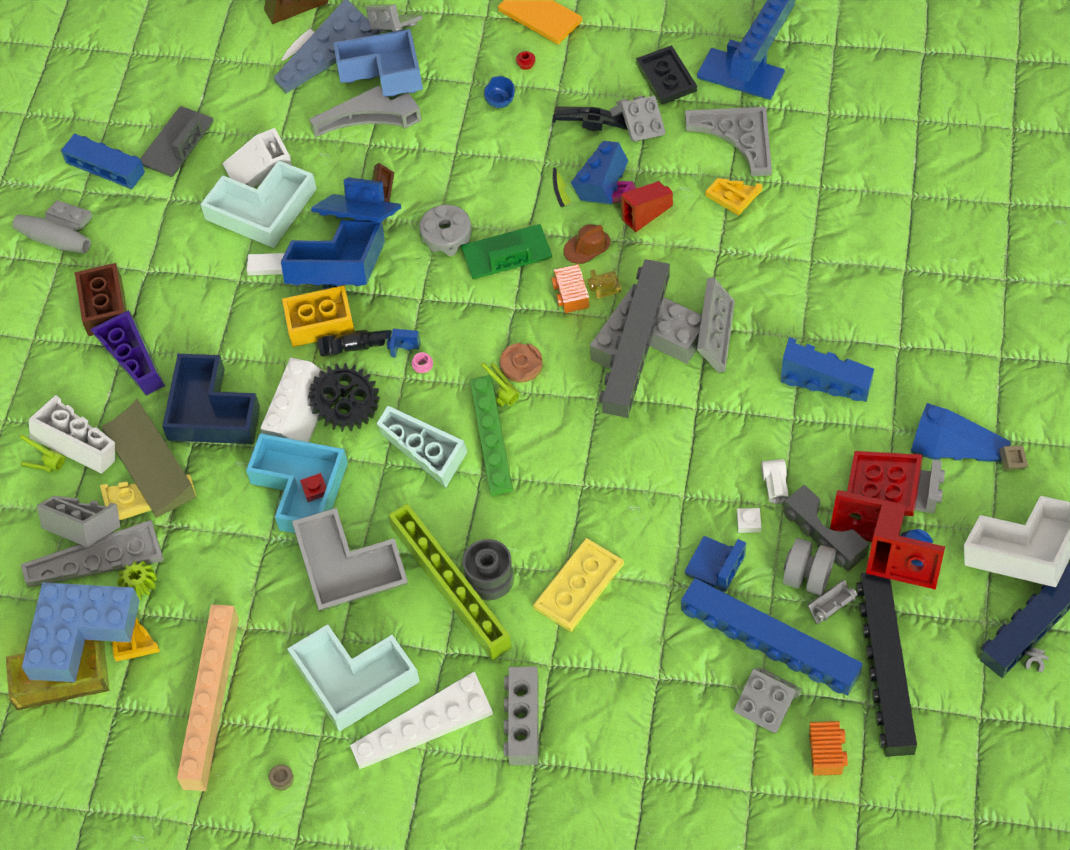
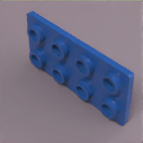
(717, 70)
(361, 201)

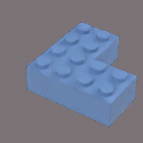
(382, 55)
(67, 618)

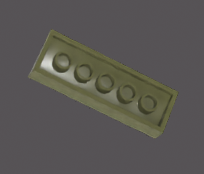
(149, 460)

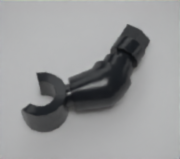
(352, 341)

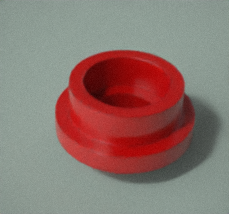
(525, 60)

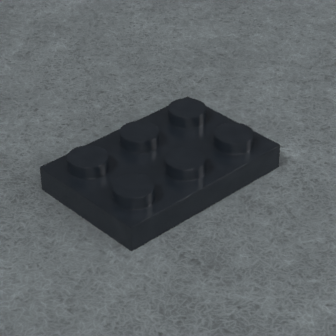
(666, 74)

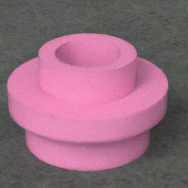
(422, 358)

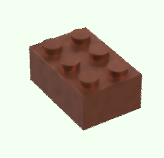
(100, 295)

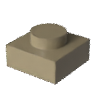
(1013, 457)

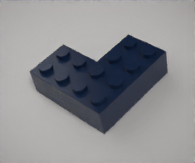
(200, 411)

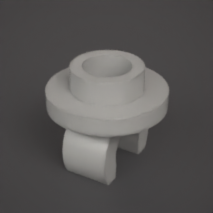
(1035, 655)

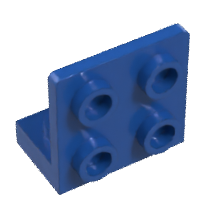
(716, 562)

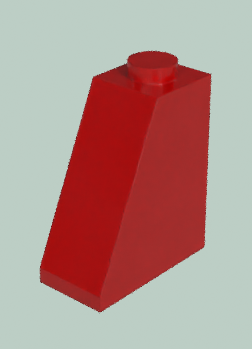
(645, 204)

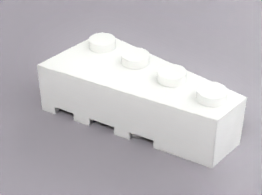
(72, 436)

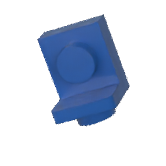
(403, 339)

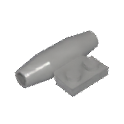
(57, 228)

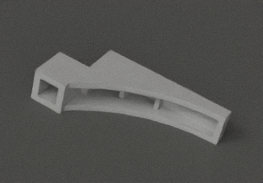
(368, 108)

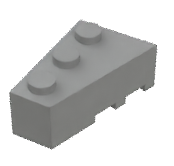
(78, 521)

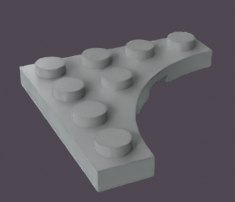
(742, 128)

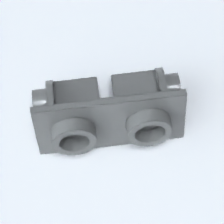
(831, 601)

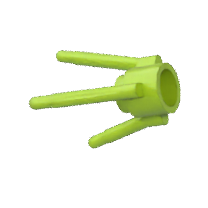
(506, 391)
(52, 459)

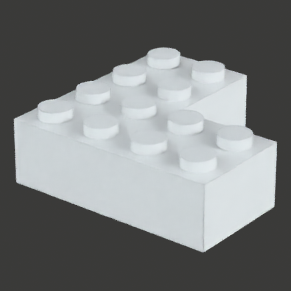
(1027, 551)

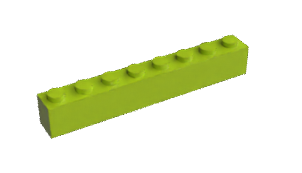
(450, 582)

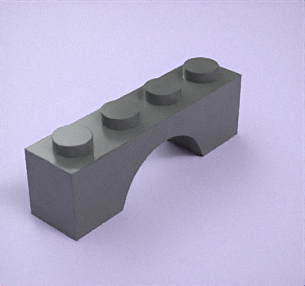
(803, 510)

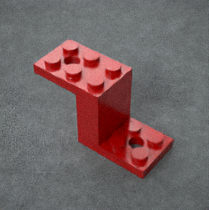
(889, 552)

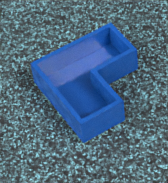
(342, 261)

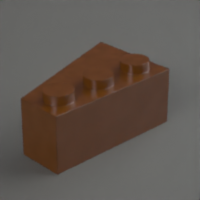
(283, 9)

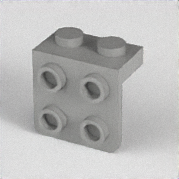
(386, 18)
(641, 117)
(928, 489)

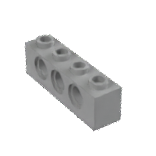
(525, 751)

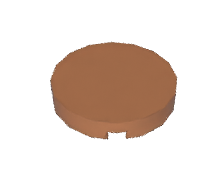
(521, 362)

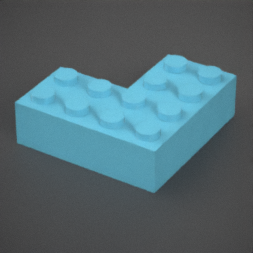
(281, 466)

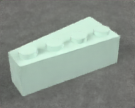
(425, 445)

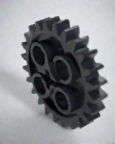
(330, 384)

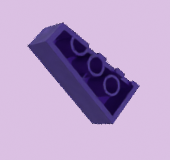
(128, 348)

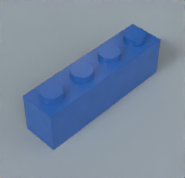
(103, 161)

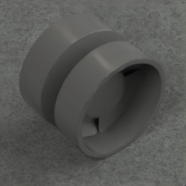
(489, 568)

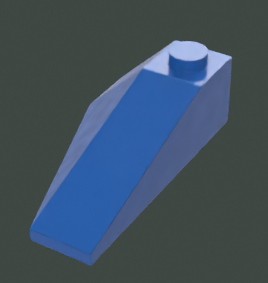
(953, 436)

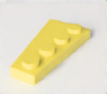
(128, 498)

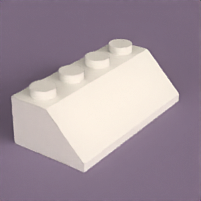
(290, 409)

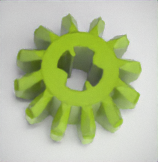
(138, 577)

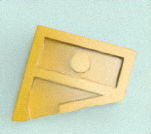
(733, 194)
(140, 645)

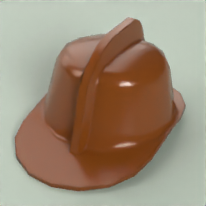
(586, 244)

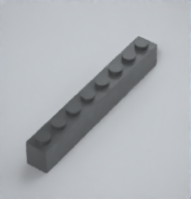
(635, 338)

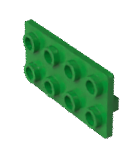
(506, 251)

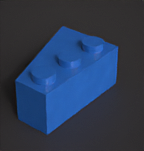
(600, 173)

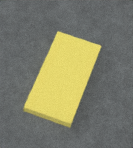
(578, 584)

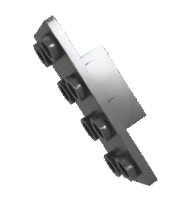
(176, 141)

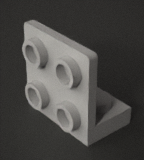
(766, 699)

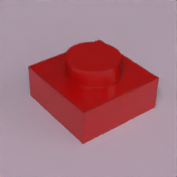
(313, 487)

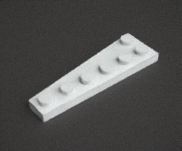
(440, 714)

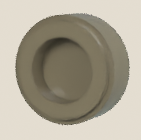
(281, 777)

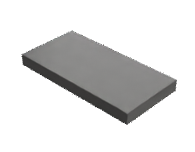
(716, 325)

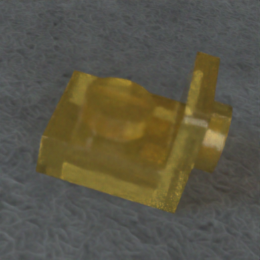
(604, 284)

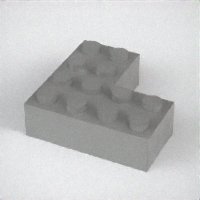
(674, 332)
(344, 575)

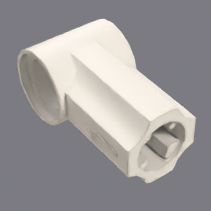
(775, 476)

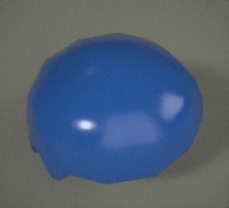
(499, 92)

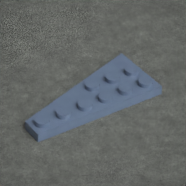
(319, 51)

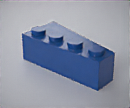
(825, 372)

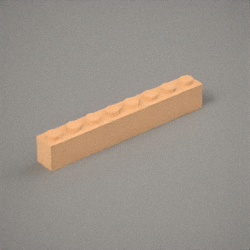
(208, 698)

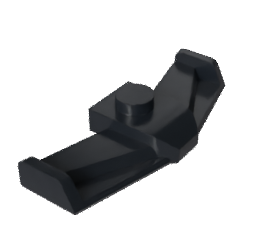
(592, 117)

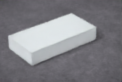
(264, 264)

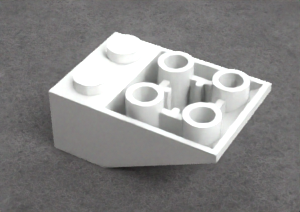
(257, 158)

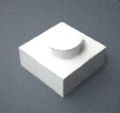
(749, 520)

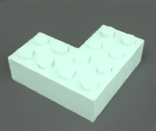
(260, 212)
(356, 685)

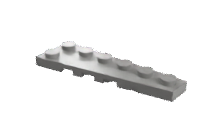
(106, 555)

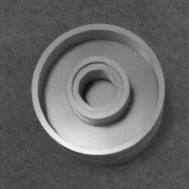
(802, 565)

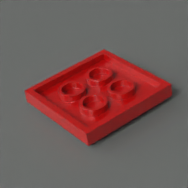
(887, 477)

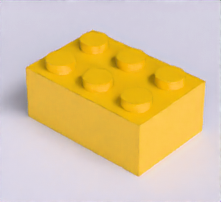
(317, 315)

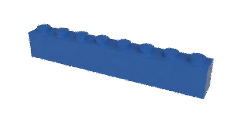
(759, 38)
(771, 637)

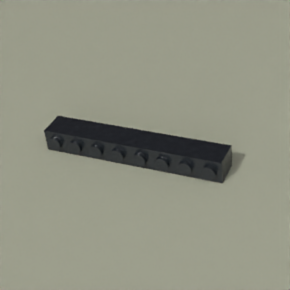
(887, 667)

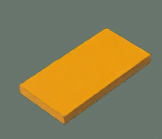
(543, 17)

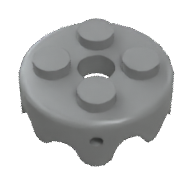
(445, 239)

